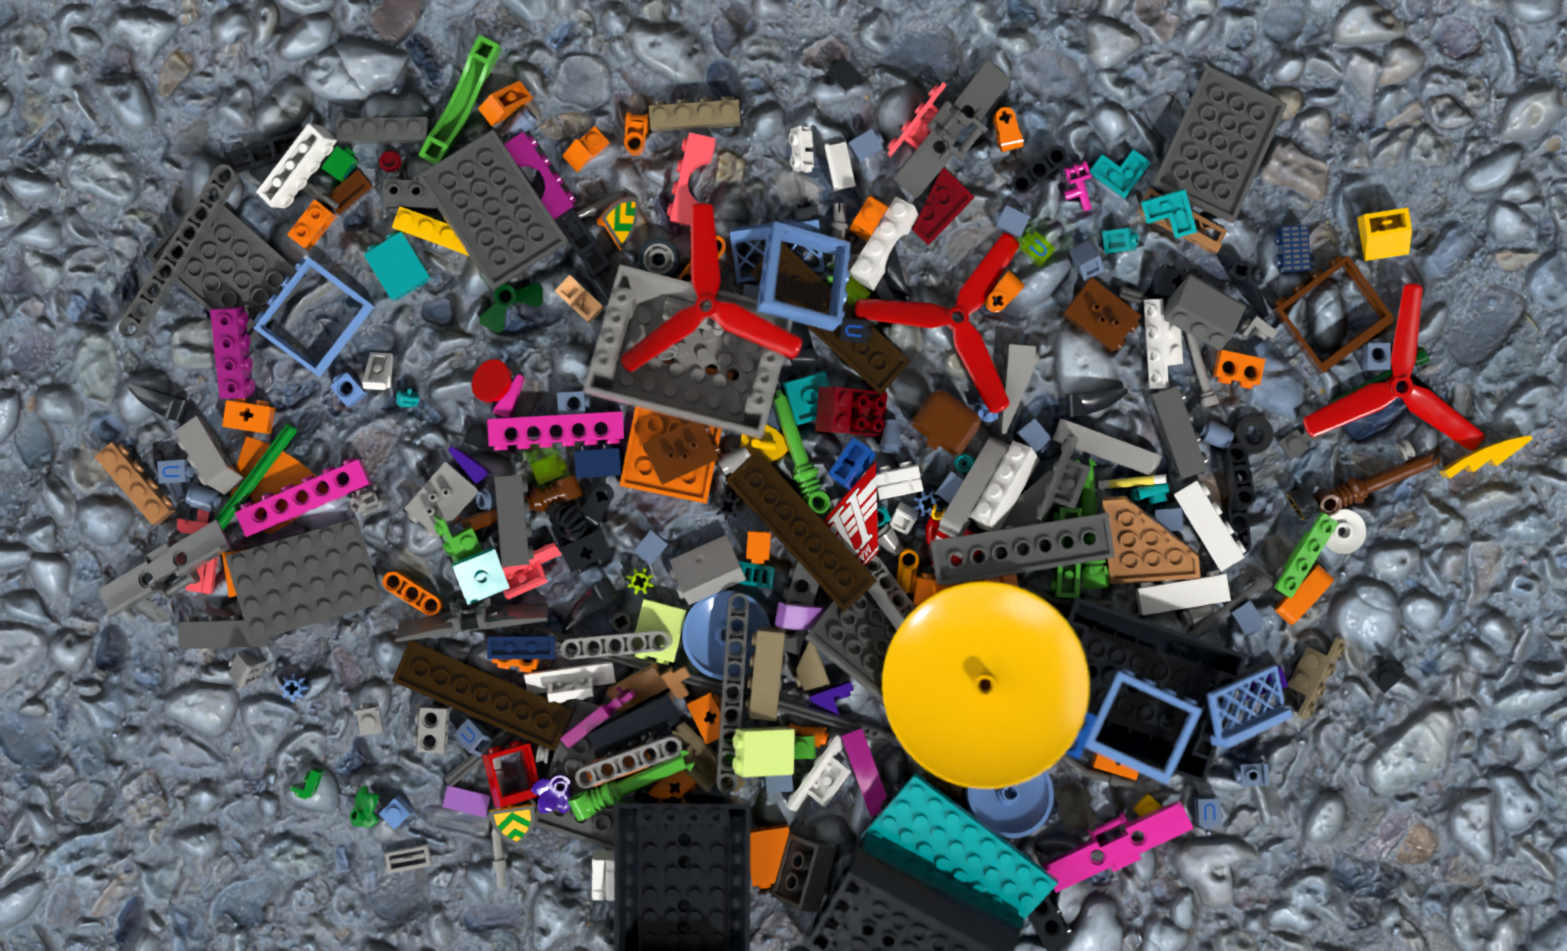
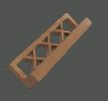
(1198, 238)

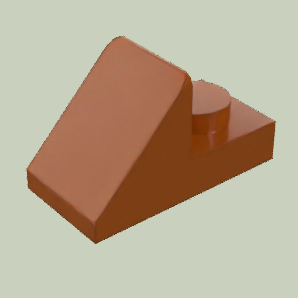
(585, 149)

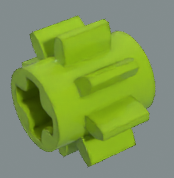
(642, 574)

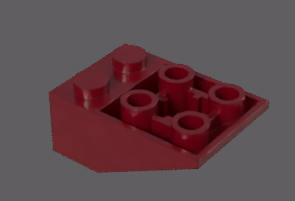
(851, 411)

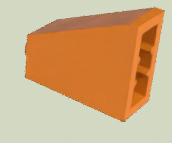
(766, 853)

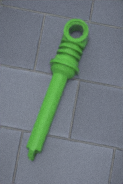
(804, 471)
(1095, 574)
(586, 804)

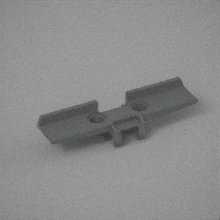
(947, 124)
(161, 563)
(487, 617)

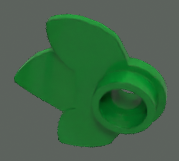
(364, 807)

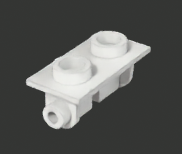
(799, 139)

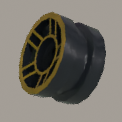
(1303, 502)

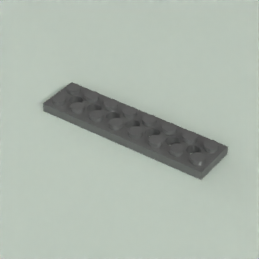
(1034, 559)

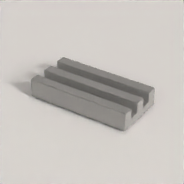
(427, 855)

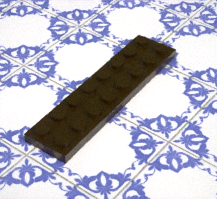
(801, 287)
(801, 530)
(482, 695)

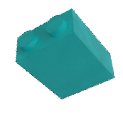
(397, 265)

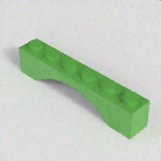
(474, 76)

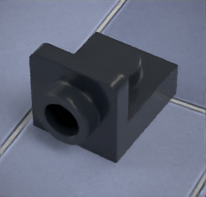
(805, 211)
(1387, 675)

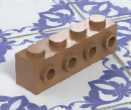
(135, 483)

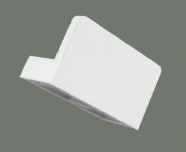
(839, 166)

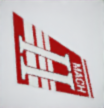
(856, 518)

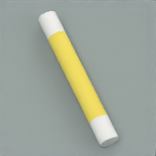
(1135, 481)

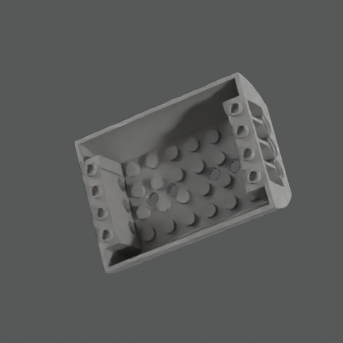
(684, 386)

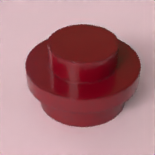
(390, 161)

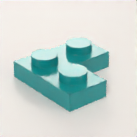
(1121, 178)
(1172, 206)

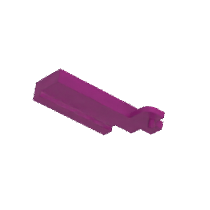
(596, 717)

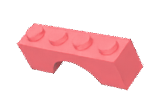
(698, 152)

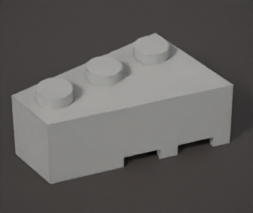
(207, 456)

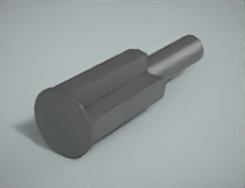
(319, 194)
(1131, 295)

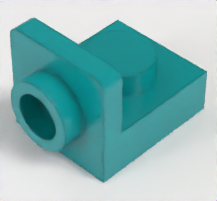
(1120, 240)

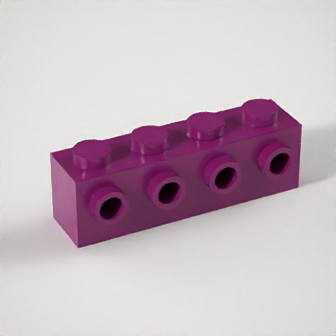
(232, 352)

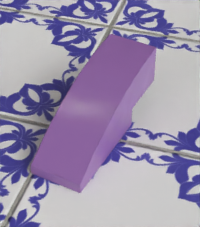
(798, 615)

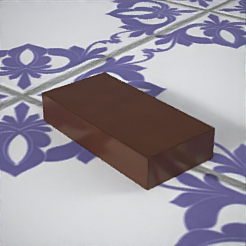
(350, 191)

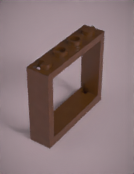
(1364, 288)

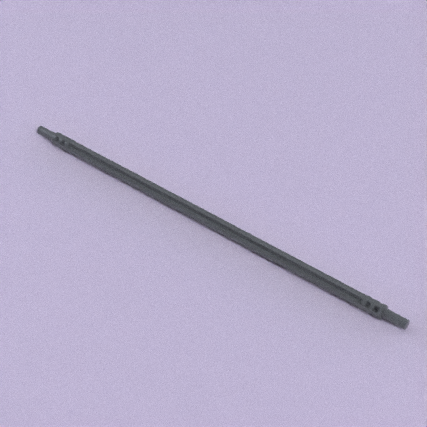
(716, 685)

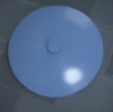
(705, 633)
(1015, 808)

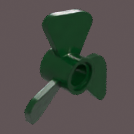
(495, 316)

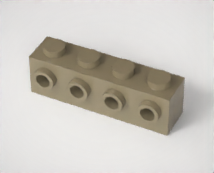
(694, 115)
(767, 673)

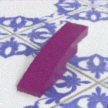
(864, 770)

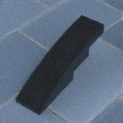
(261, 153)
(587, 250)

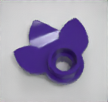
(550, 796)

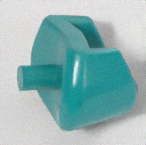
(407, 398)

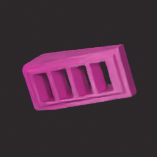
(508, 403)

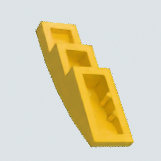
(1491, 454)

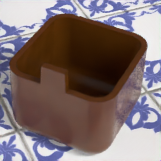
(946, 422)

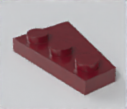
(942, 206)

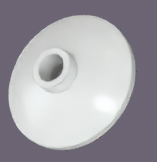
(1354, 532)

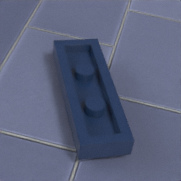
(521, 647)

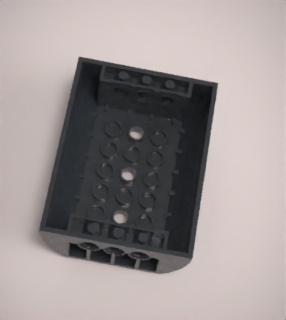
(1137, 720)

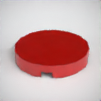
(491, 381)

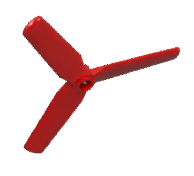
(706, 282)
(966, 338)
(1379, 395)

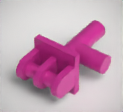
(1081, 190)

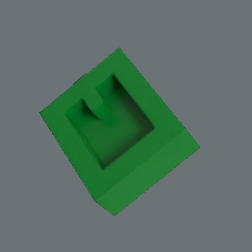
(312, 781)

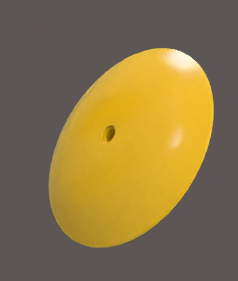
(977, 733)

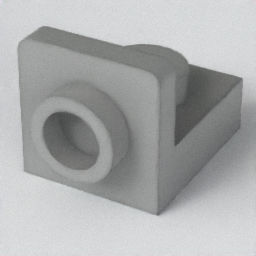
(1261, 328)
(369, 719)

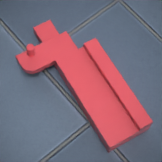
(208, 571)

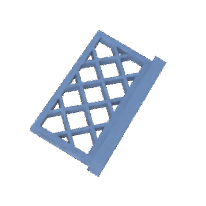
(759, 232)
(1251, 723)

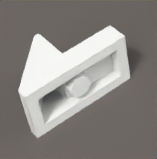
(378, 371)

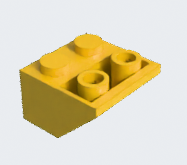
(1385, 233)

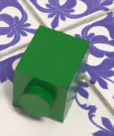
(340, 163)

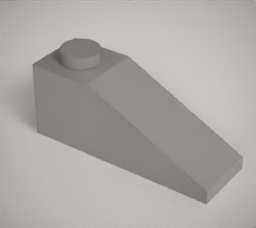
(246, 668)

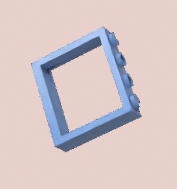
(782, 232)
(277, 300)
(1167, 695)

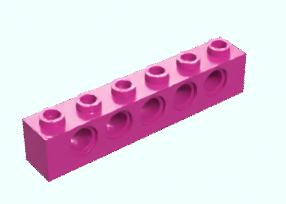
(497, 430)
(252, 524)

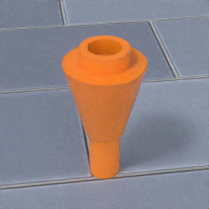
(820, 733)

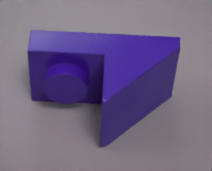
(826, 696)

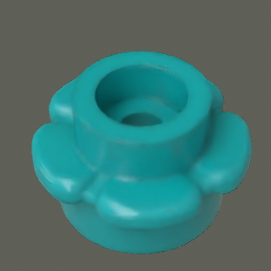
(960, 459)

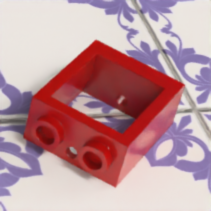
(530, 770)

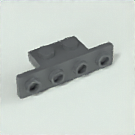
(1066, 482)

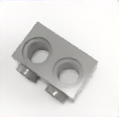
(438, 730)

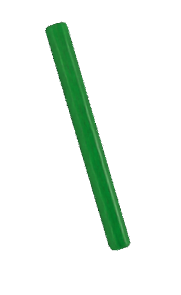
(256, 475)

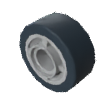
(659, 246)

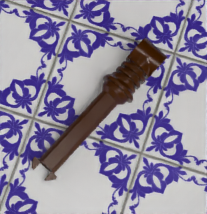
(1358, 489)
(538, 498)

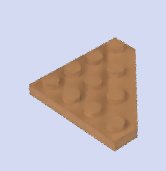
(1145, 547)

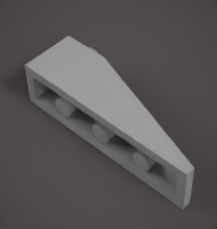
(1018, 370)

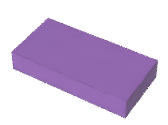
(466, 801)

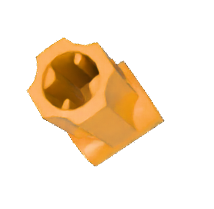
(907, 572)

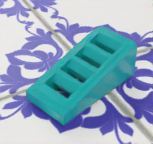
(770, 575)

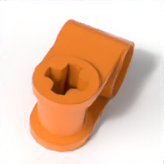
(636, 128)
(1008, 134)
(1006, 290)

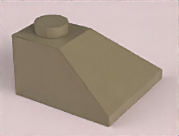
(810, 669)

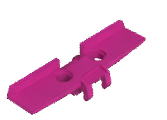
(1122, 851)

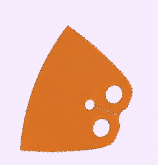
(282, 473)

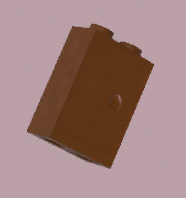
(1102, 315)
(682, 451)

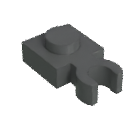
(1296, 443)

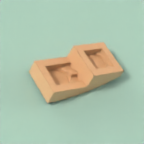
(579, 299)

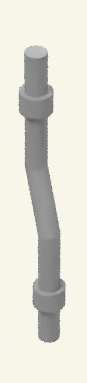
(499, 863)

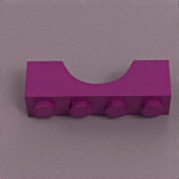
(525, 155)

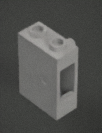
(443, 495)
(706, 570)

